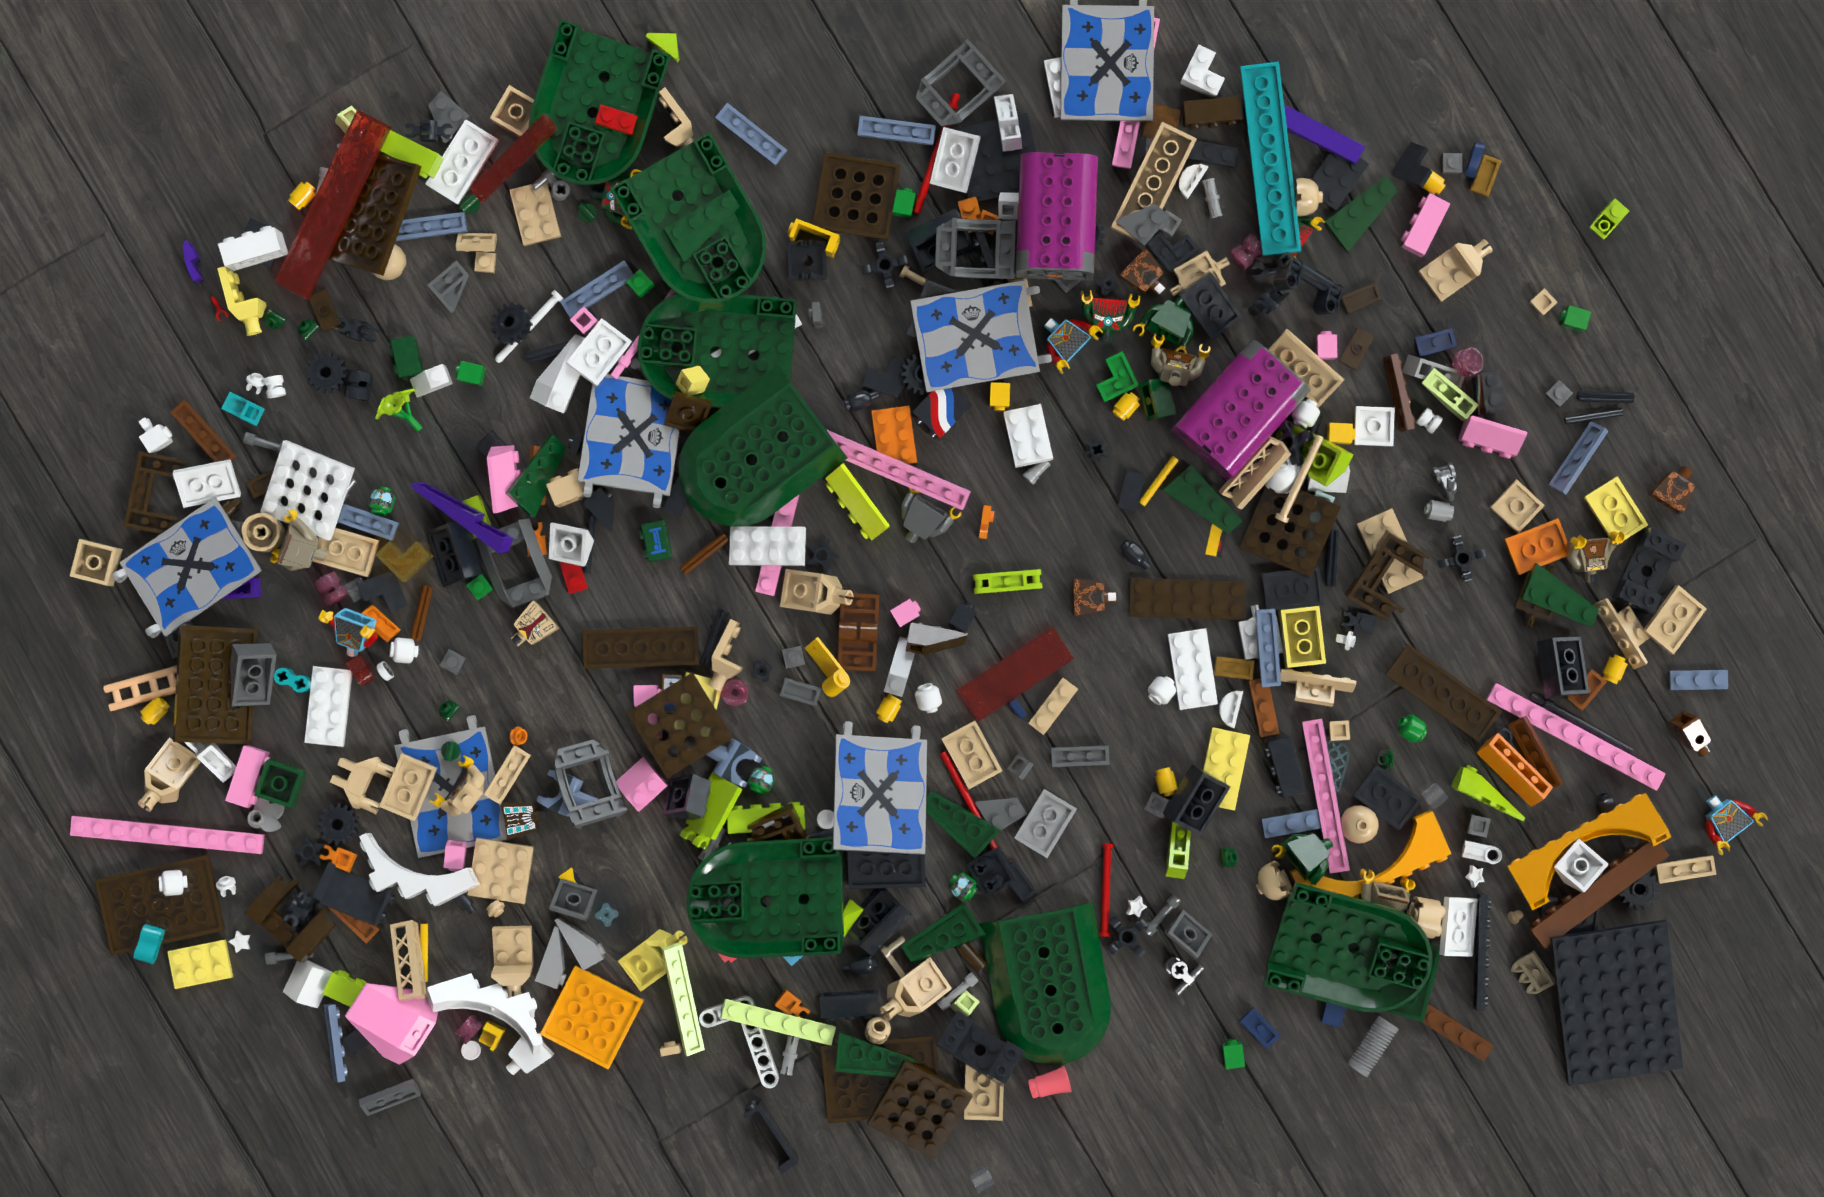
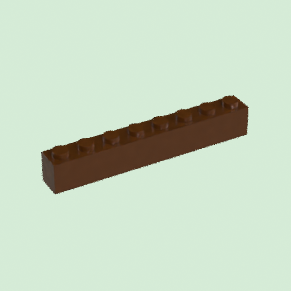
(1608, 884)

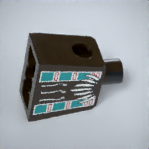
(522, 818)

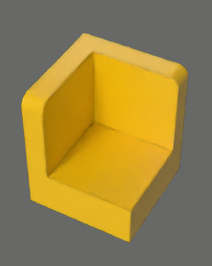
(492, 1034)

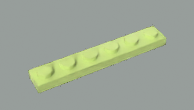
(683, 999)
(777, 1022)

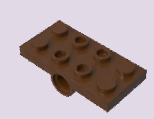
(859, 633)

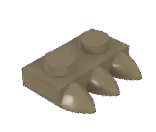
(1534, 972)

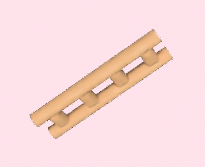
(133, 683)

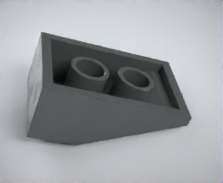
(252, 674)

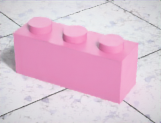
(1424, 224)
(247, 776)

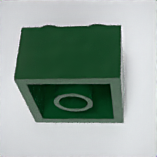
(280, 783)

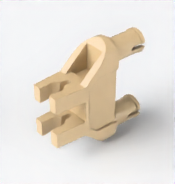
(360, 779)

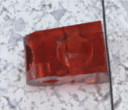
(361, 670)

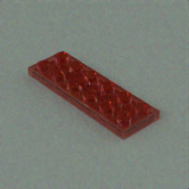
(1015, 674)

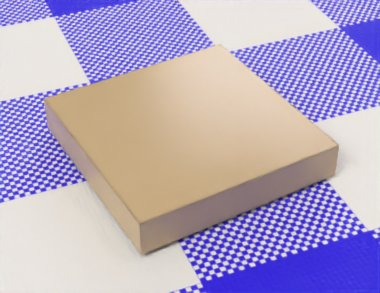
(1517, 506)

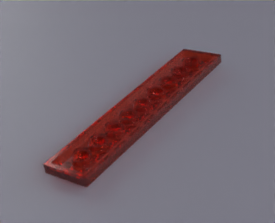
(333, 204)

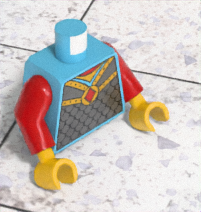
(1067, 340)
(351, 629)
(1728, 820)

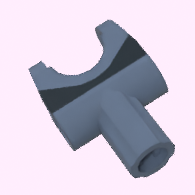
(728, 759)
(557, 804)

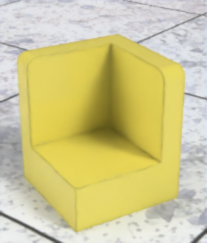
(692, 380)

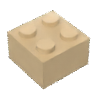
(513, 111)
(566, 489)
(95, 562)

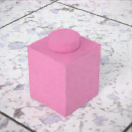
(584, 321)
(1326, 345)
(906, 612)
(455, 855)

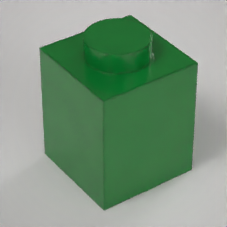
(904, 203)
(640, 283)
(1574, 318)
(470, 373)
(1232, 1054)

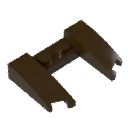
(137, 510)
(1363, 588)
(783, 820)
(298, 944)

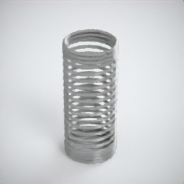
(1378, 1046)

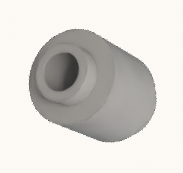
(1439, 511)

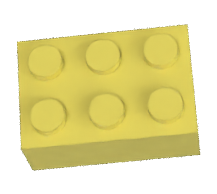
(1302, 636)

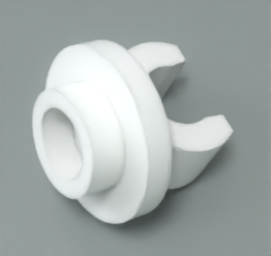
(256, 380)
(1348, 640)
(226, 883)

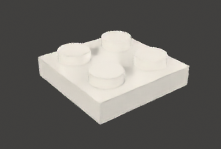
(1374, 426)

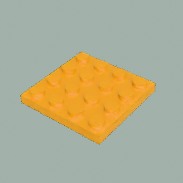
(592, 1017)

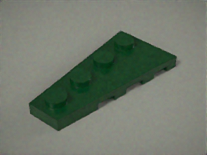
(1553, 595)
(965, 827)

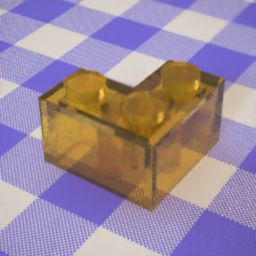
(404, 564)

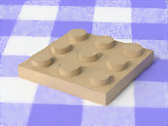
(501, 870)

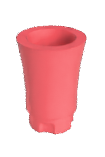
(1050, 1083)

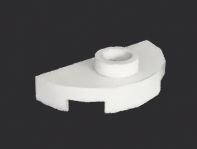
(1190, 178)
(1229, 707)

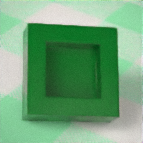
(480, 587)

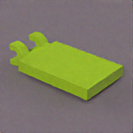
(719, 805)

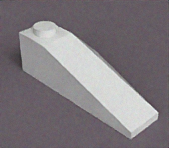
(559, 380)

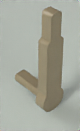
(886, 951)

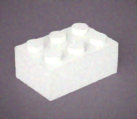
(252, 248)

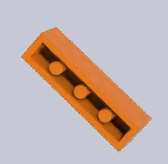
(1514, 770)

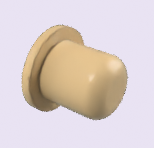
(1515, 916)

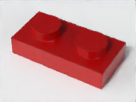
(616, 120)
(573, 577)

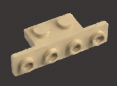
(1625, 630)
(1316, 688)

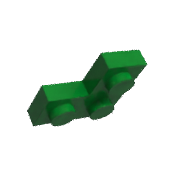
(1122, 380)

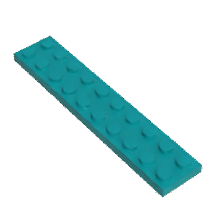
(1270, 159)

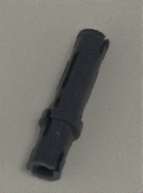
(714, 636)

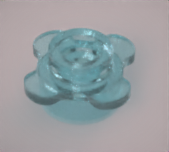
(606, 909)

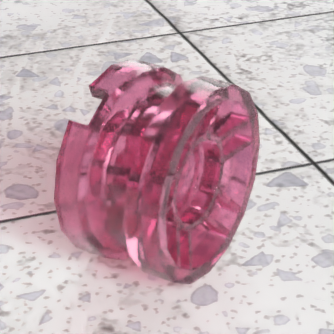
(1468, 362)
(735, 700)
(469, 1029)

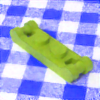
(1007, 581)

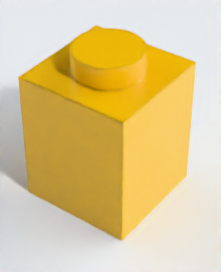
(999, 396)
(1340, 433)

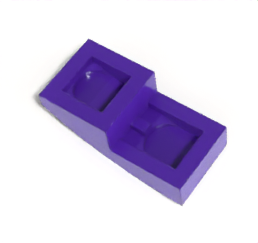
(191, 257)

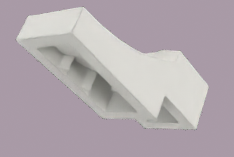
(1008, 122)
(213, 759)

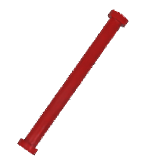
(1105, 889)

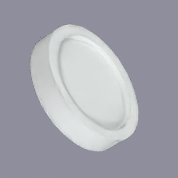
(471, 1050)

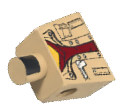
(533, 625)

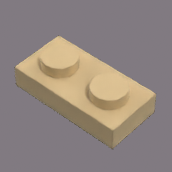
(476, 242)

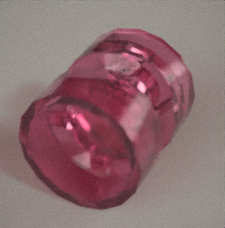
(1251, 246)
(329, 582)

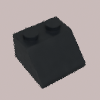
(687, 797)

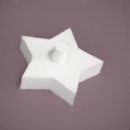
(1475, 876)
(1136, 906)
(240, 941)

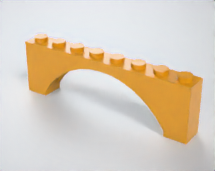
(1633, 818)
(1424, 846)

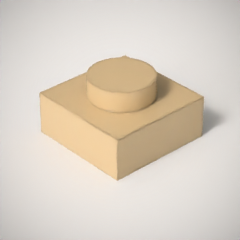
(485, 262)
(1543, 302)
(1339, 730)
(670, 1048)

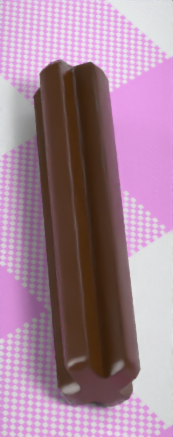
(704, 553)
(421, 613)

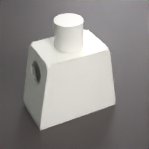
(524, 1058)

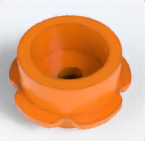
(518, 736)

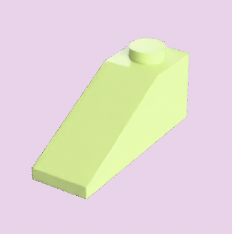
(1450, 395)

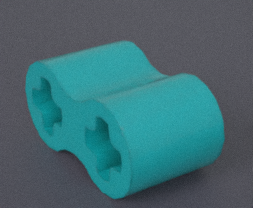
(292, 680)
(149, 944)

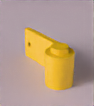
(837, 677)

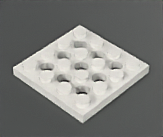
(324, 465)

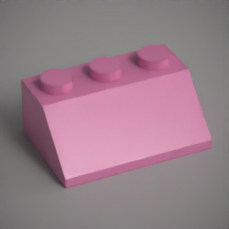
(1491, 437)
(502, 474)

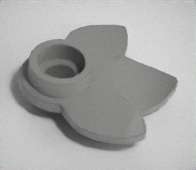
(269, 814)

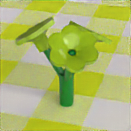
(392, 405)

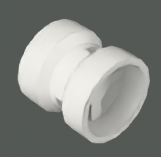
(274, 386)
(1425, 418)

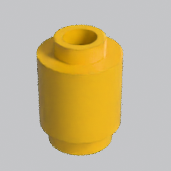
(1434, 184)
(302, 195)
(1126, 406)
(1614, 669)
(888, 708)
(154, 711)
(1166, 781)

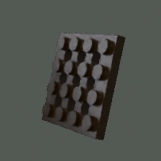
(886, 191)
(1295, 540)
(656, 705)
(926, 1081)

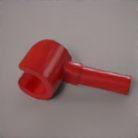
(218, 308)

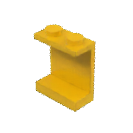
(834, 239)

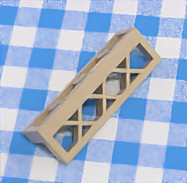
(1258, 473)
(415, 957)

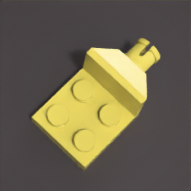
(245, 311)
(646, 961)

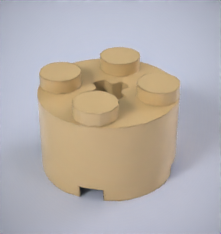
(253, 537)
(1428, 915)

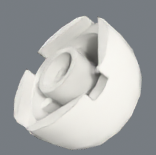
(1283, 478)

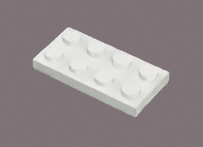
(462, 162)
(767, 546)
(1192, 669)
(328, 706)

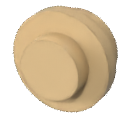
(495, 908)

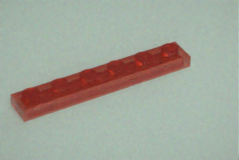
(513, 157)

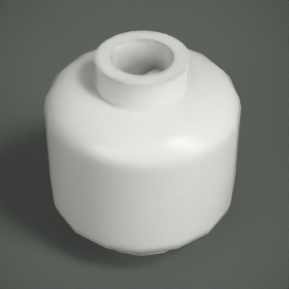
(1305, 414)
(403, 650)
(1161, 690)
(928, 698)
(172, 882)

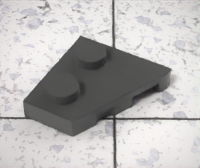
(446, 111)
(1144, 223)
(450, 285)
(1001, 811)

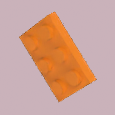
(895, 433)
(1537, 545)

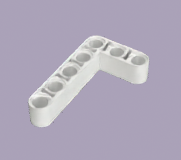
(750, 1033)

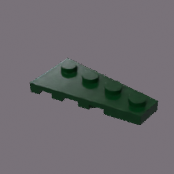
(1357, 216)
(699, 225)
(530, 485)
(1201, 498)
(946, 933)
(1417, 1007)
(867, 1058)

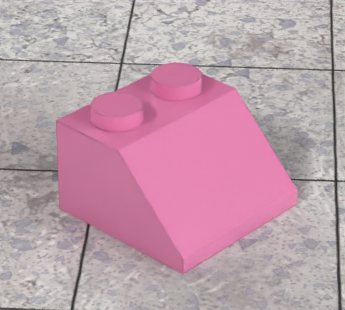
(641, 784)

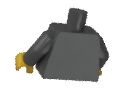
(923, 517)

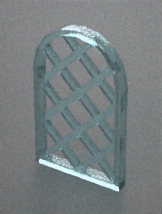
(1337, 768)

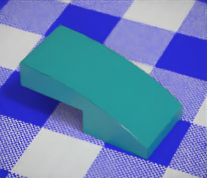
(243, 408)

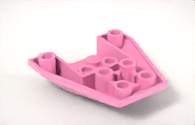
(390, 1024)

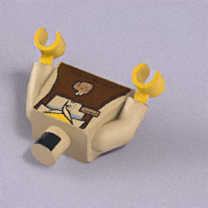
(466, 792)

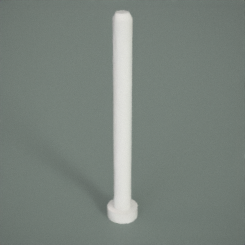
(535, 319)

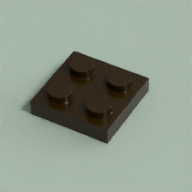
(686, 411)

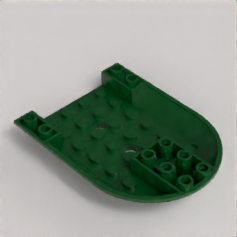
(573, 87)
(700, 176)
(731, 325)
(751, 427)
(773, 870)
(1072, 966)
(1333, 972)

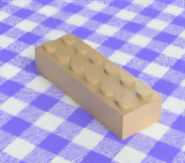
(1157, 173)

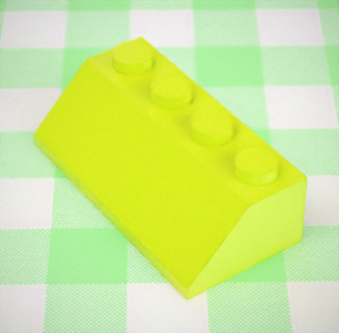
(857, 502)

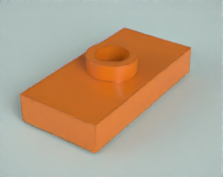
(383, 627)

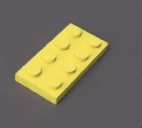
(1226, 761)

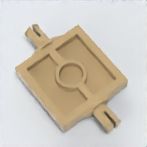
(1197, 267)

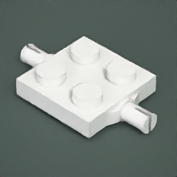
(1249, 636)

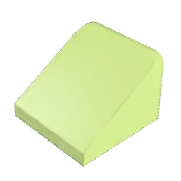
(344, 118)
(965, 1003)

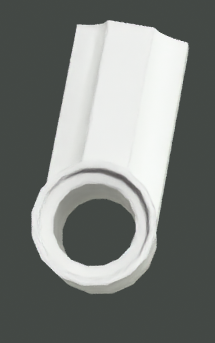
(1479, 852)

